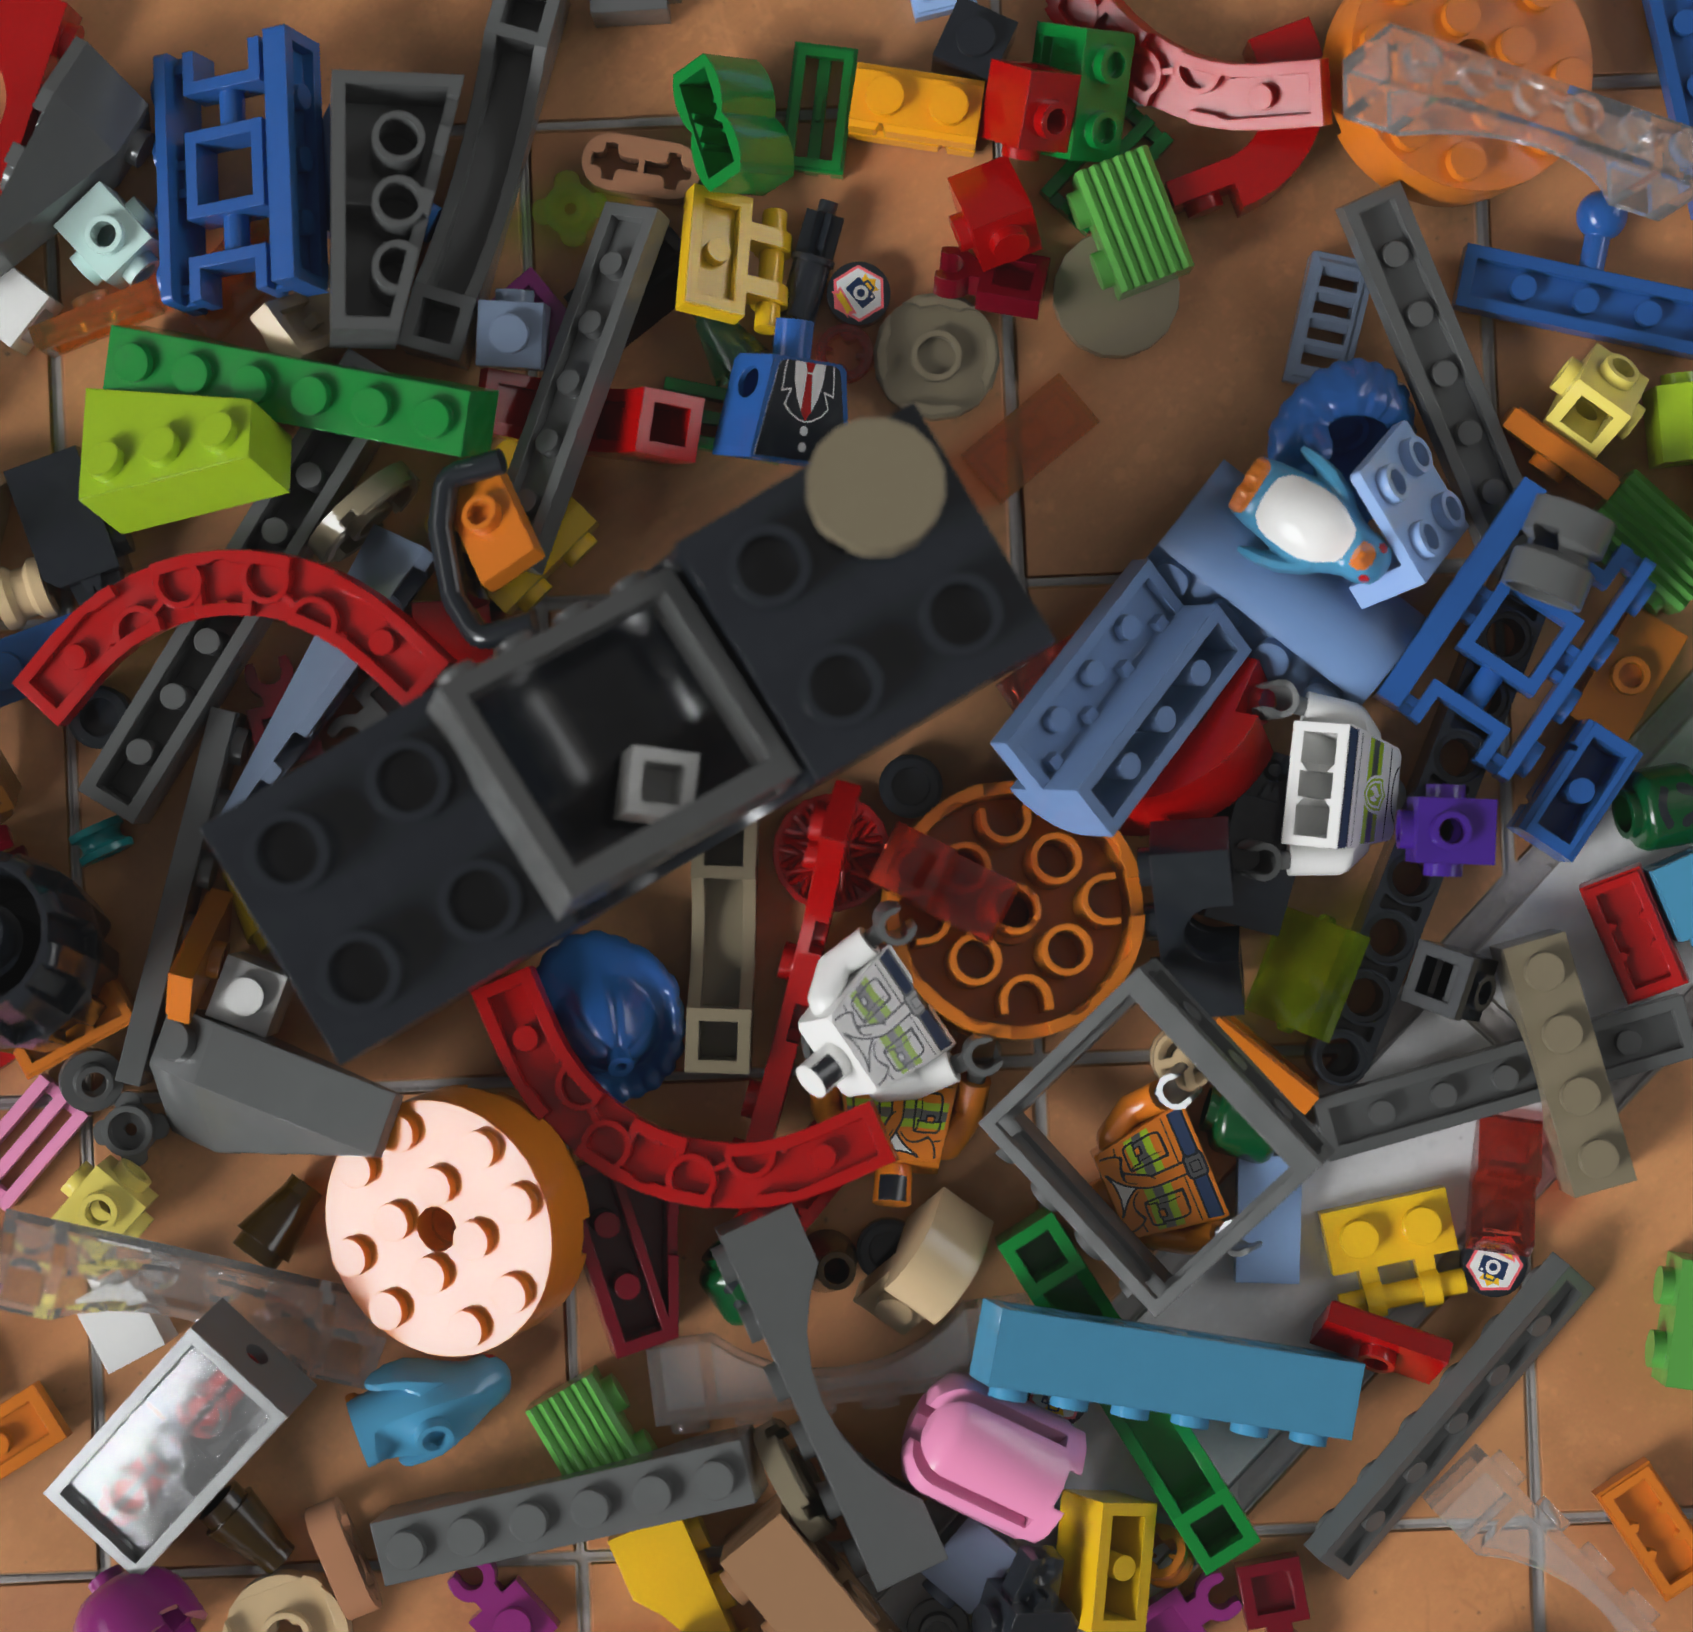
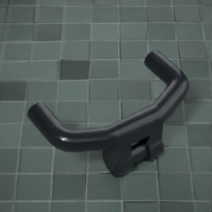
(456, 576)

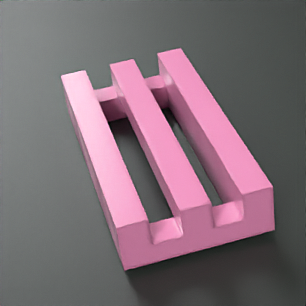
(42, 1085)

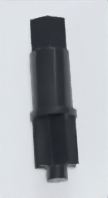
(812, 261)

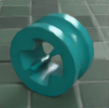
(101, 841)

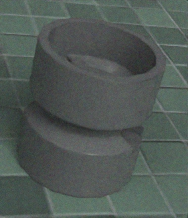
(1558, 552)

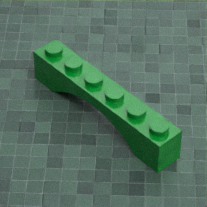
(306, 392)
(1165, 1452)

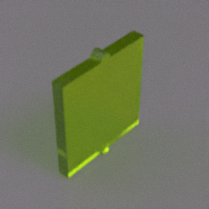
(1307, 974)

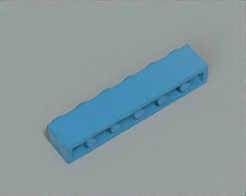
(1166, 1371)

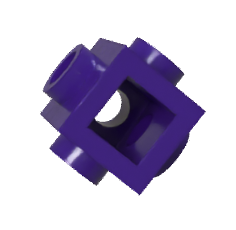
(1470, 830)

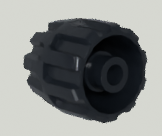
(48, 955)

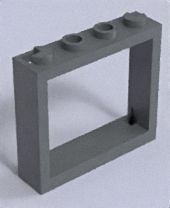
(558, 881)
(1224, 1064)

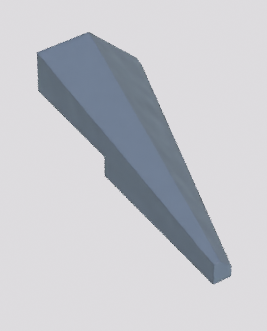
(325, 673)

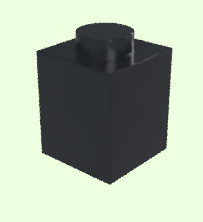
(972, 40)

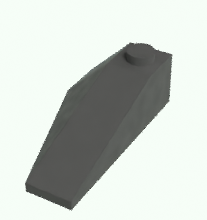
(86, 134)
(265, 1094)

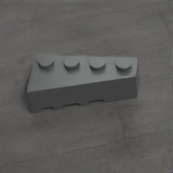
(383, 180)

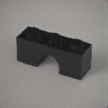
(1193, 871)

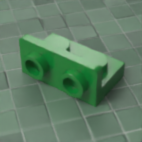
(1105, 68)

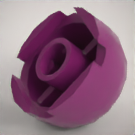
(138, 1603)

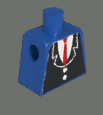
(782, 400)

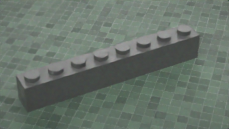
(210, 653)

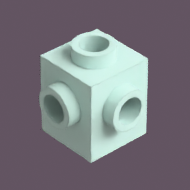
(111, 237)

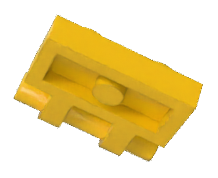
(716, 259)
(1388, 1232)

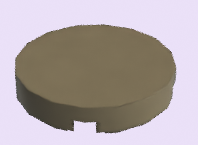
(1101, 322)
(936, 356)
(875, 487)
(370, 503)
(793, 1479)

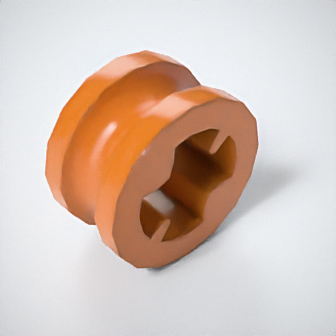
(1181, 1563)

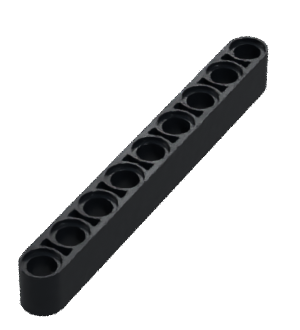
(1381, 896)

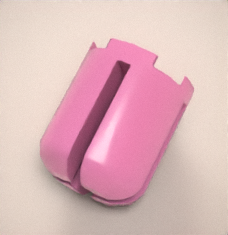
(990, 1456)

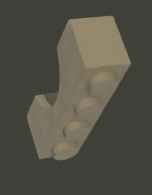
(723, 956)
(1573, 1086)

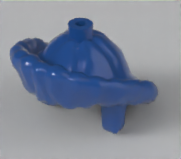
(1341, 417)
(616, 1010)

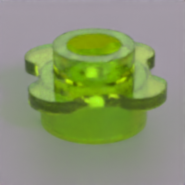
(551, 209)

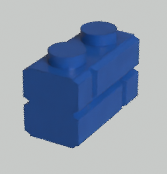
(1574, 790)

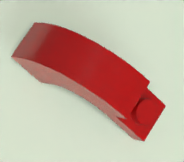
(1269, 158)
(632, 426)
(1215, 760)

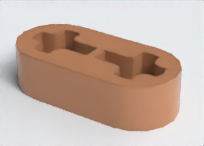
(644, 153)
(343, 1558)

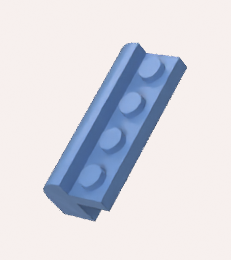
(1294, 623)
(1118, 703)

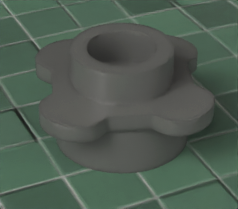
(113, 1128)

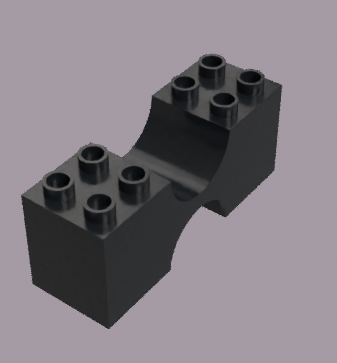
(399, 886)

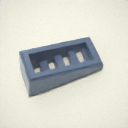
(1334, 266)

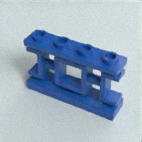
(285, 172)
(1474, 606)

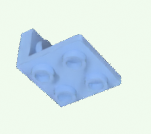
(1411, 510)

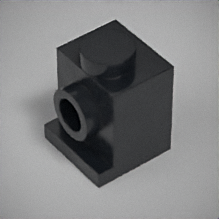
(1463, 985)

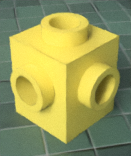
(1596, 399)
(109, 1197)

